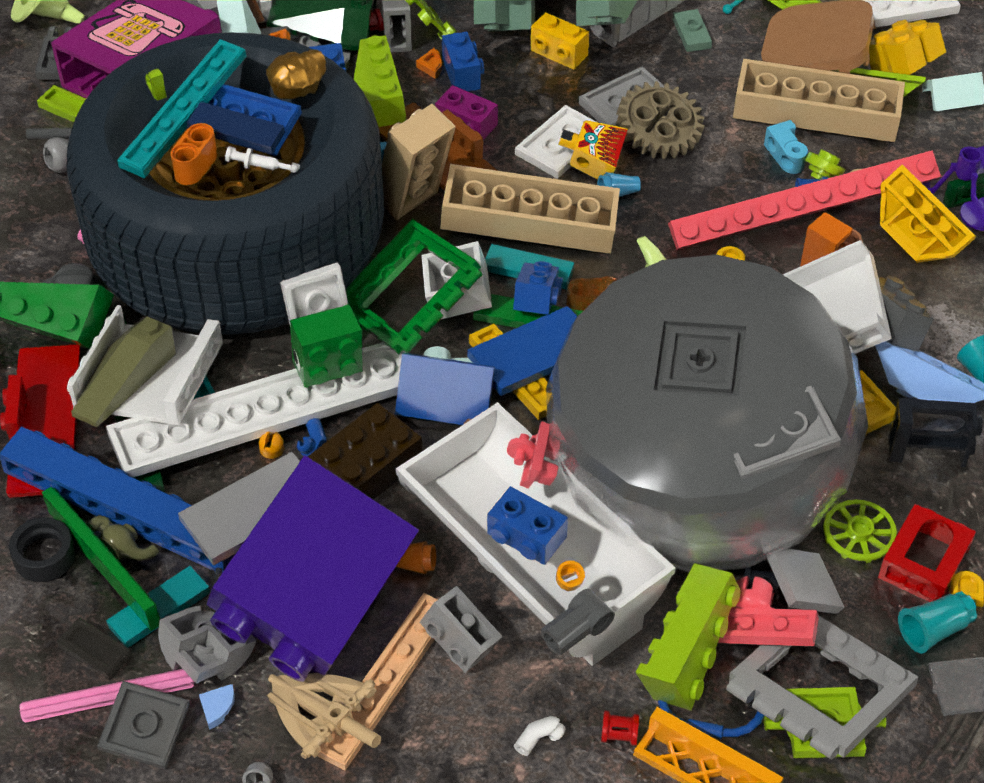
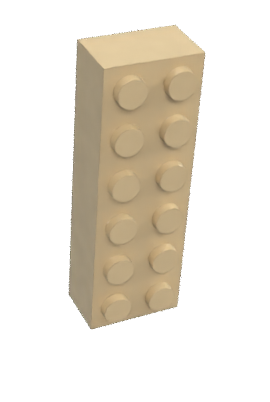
(819, 100)
(530, 208)

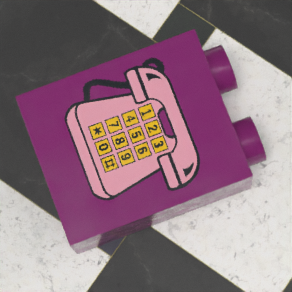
(121, 33)

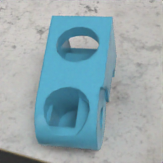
(785, 148)

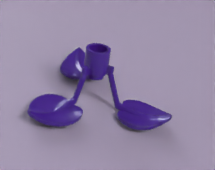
(967, 168)

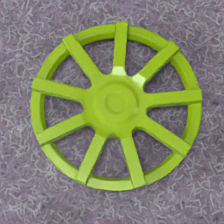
(859, 530)

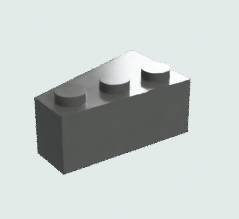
(905, 315)

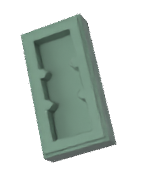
(692, 30)

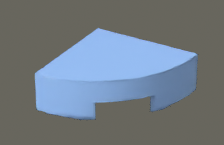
(217, 704)

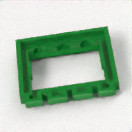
(389, 265)

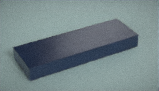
(239, 127)

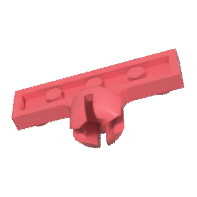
(760, 624)

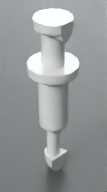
(250, 158)

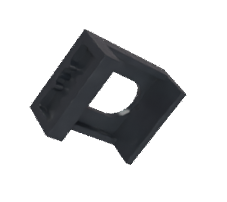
(961, 440)

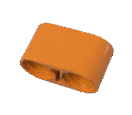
(194, 154)

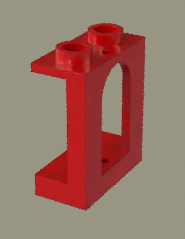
(916, 577)

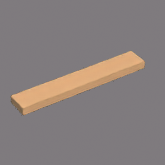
(389, 675)

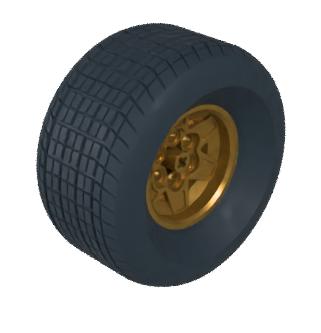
(238, 230)

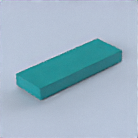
(510, 262)
(170, 597)

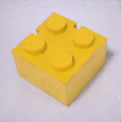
(904, 47)

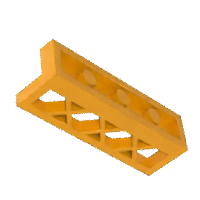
(701, 748)

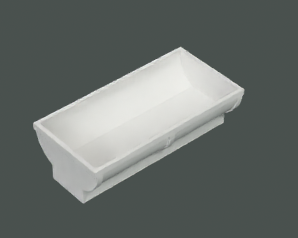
(468, 475)

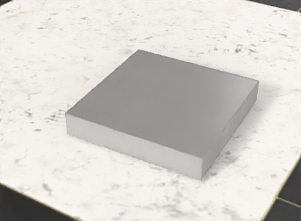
(805, 581)

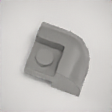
(198, 647)

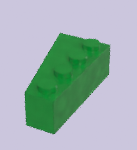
(56, 310)

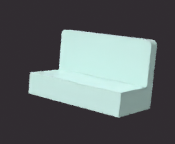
(956, 91)

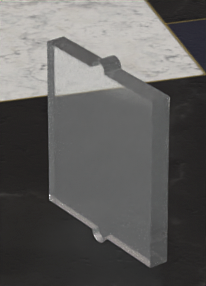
(959, 685)

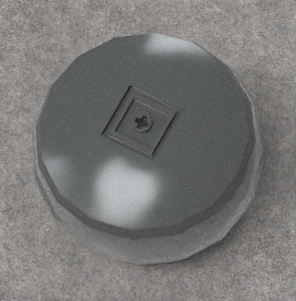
(677, 379)

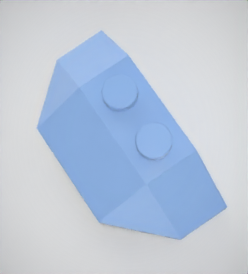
(927, 377)

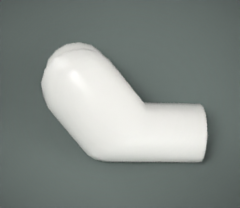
(535, 730)

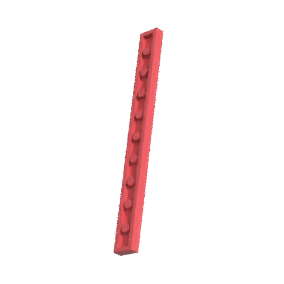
(796, 201)

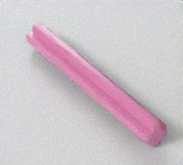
(100, 695)

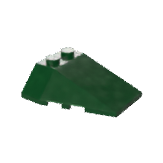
(325, 19)

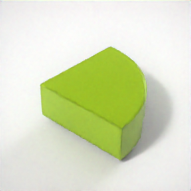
(155, 83)

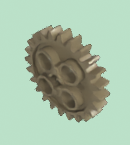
(671, 133)

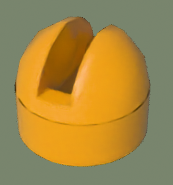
(276, 448)
(566, 570)

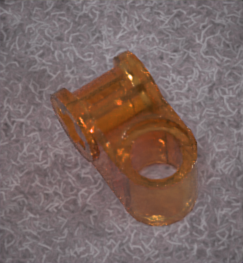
(584, 291)

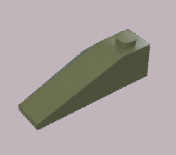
(124, 369)

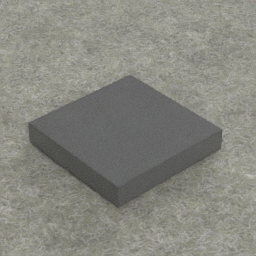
(144, 725)

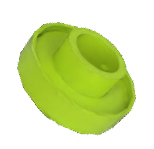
(824, 164)

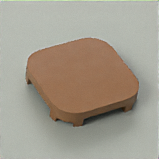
(821, 35)

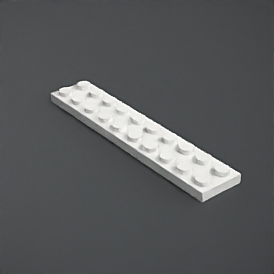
(250, 411)

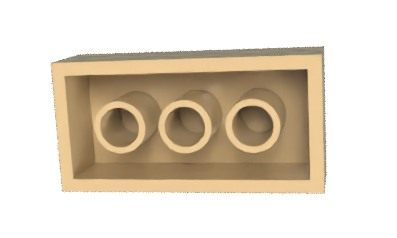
(415, 159)

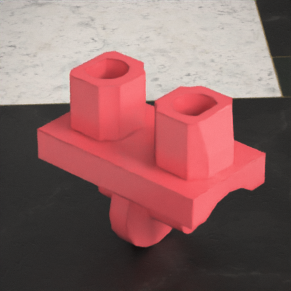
(533, 453)

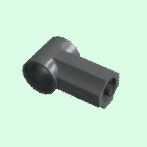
(584, 616)

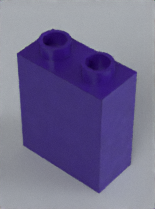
(309, 570)

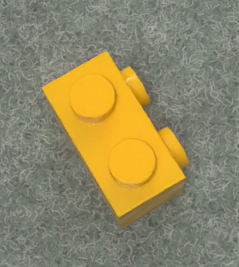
(559, 40)

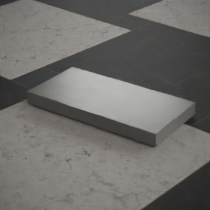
(228, 516)

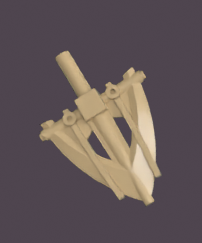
(330, 716)

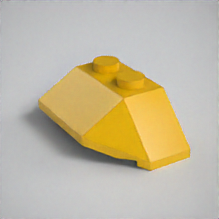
(919, 219)

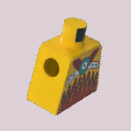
(595, 147)

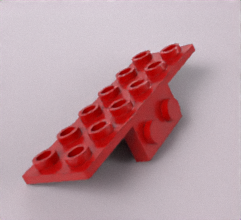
(40, 401)

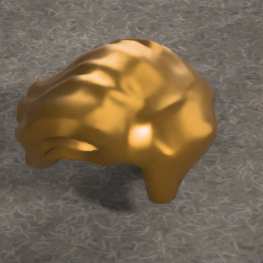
(296, 73)

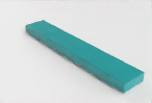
(173, 117)

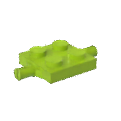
(835, 702)

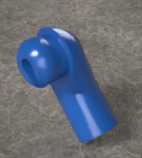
(316, 437)

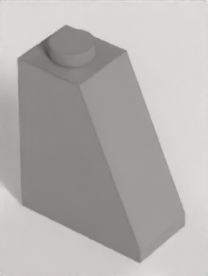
(397, 24)

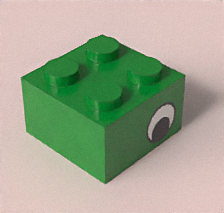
(326, 345)

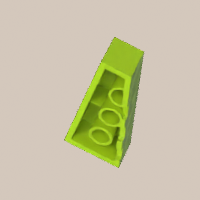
(379, 80)
(690, 637)

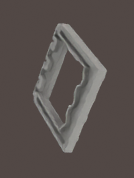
(803, 719)

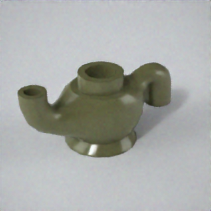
(120, 539)

